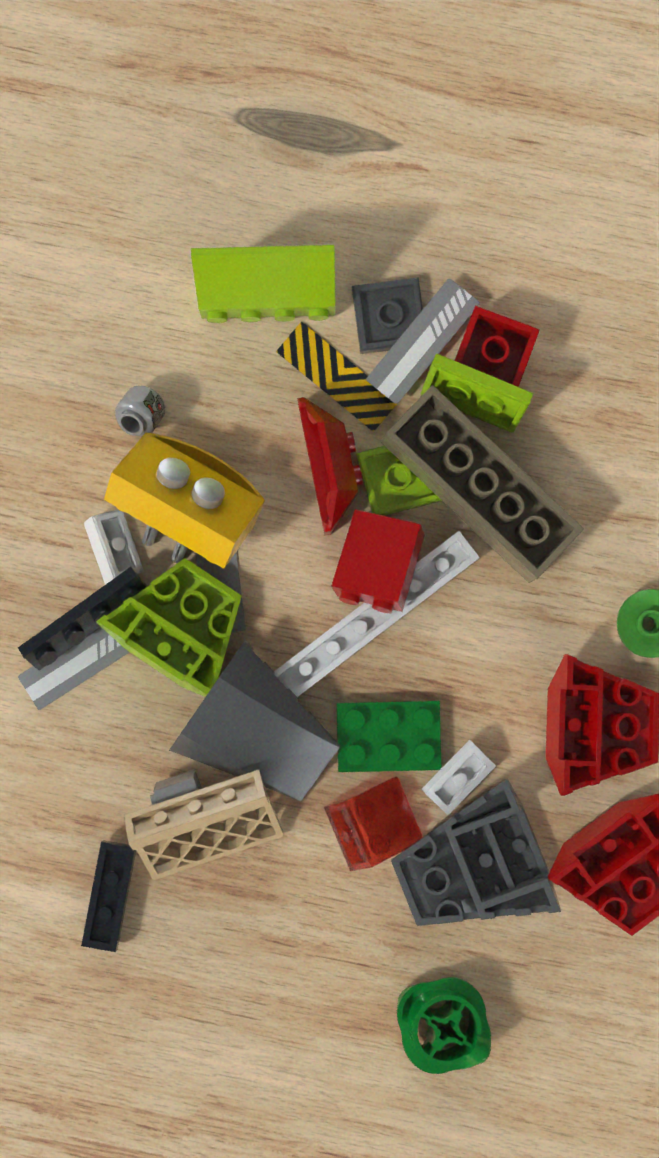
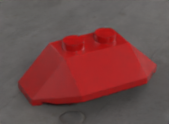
(330, 462)

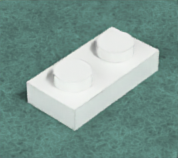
(458, 777)

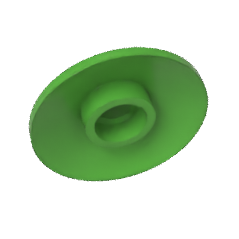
(630, 623)

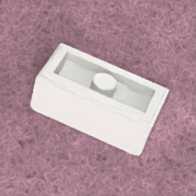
(112, 544)

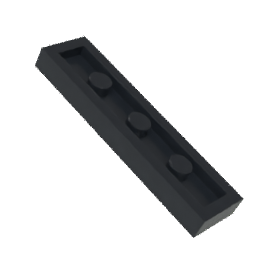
(81, 620)

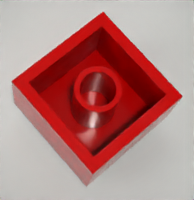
(497, 345)

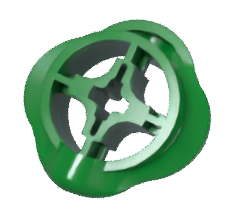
(471, 1047)

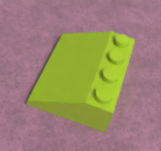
(265, 282)

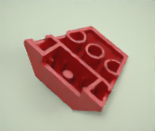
(598, 726)
(615, 864)

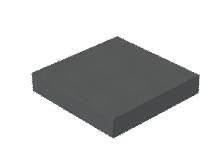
(385, 312)

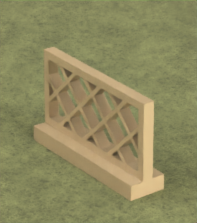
(201, 812)

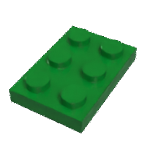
(389, 736)

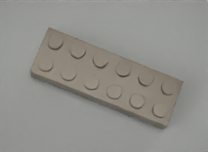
(481, 484)

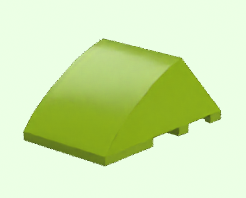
(178, 625)

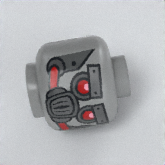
(140, 411)

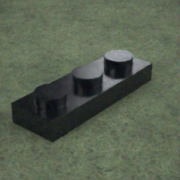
(109, 896)

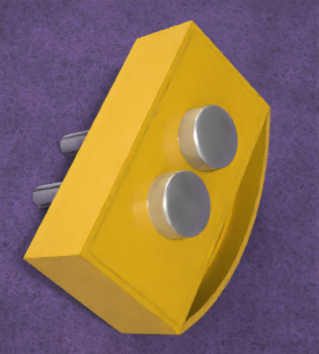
(185, 497)

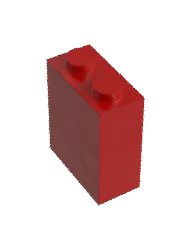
(378, 561)

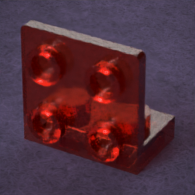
(374, 824)

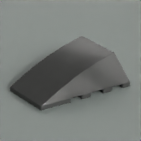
(257, 725)
(477, 865)

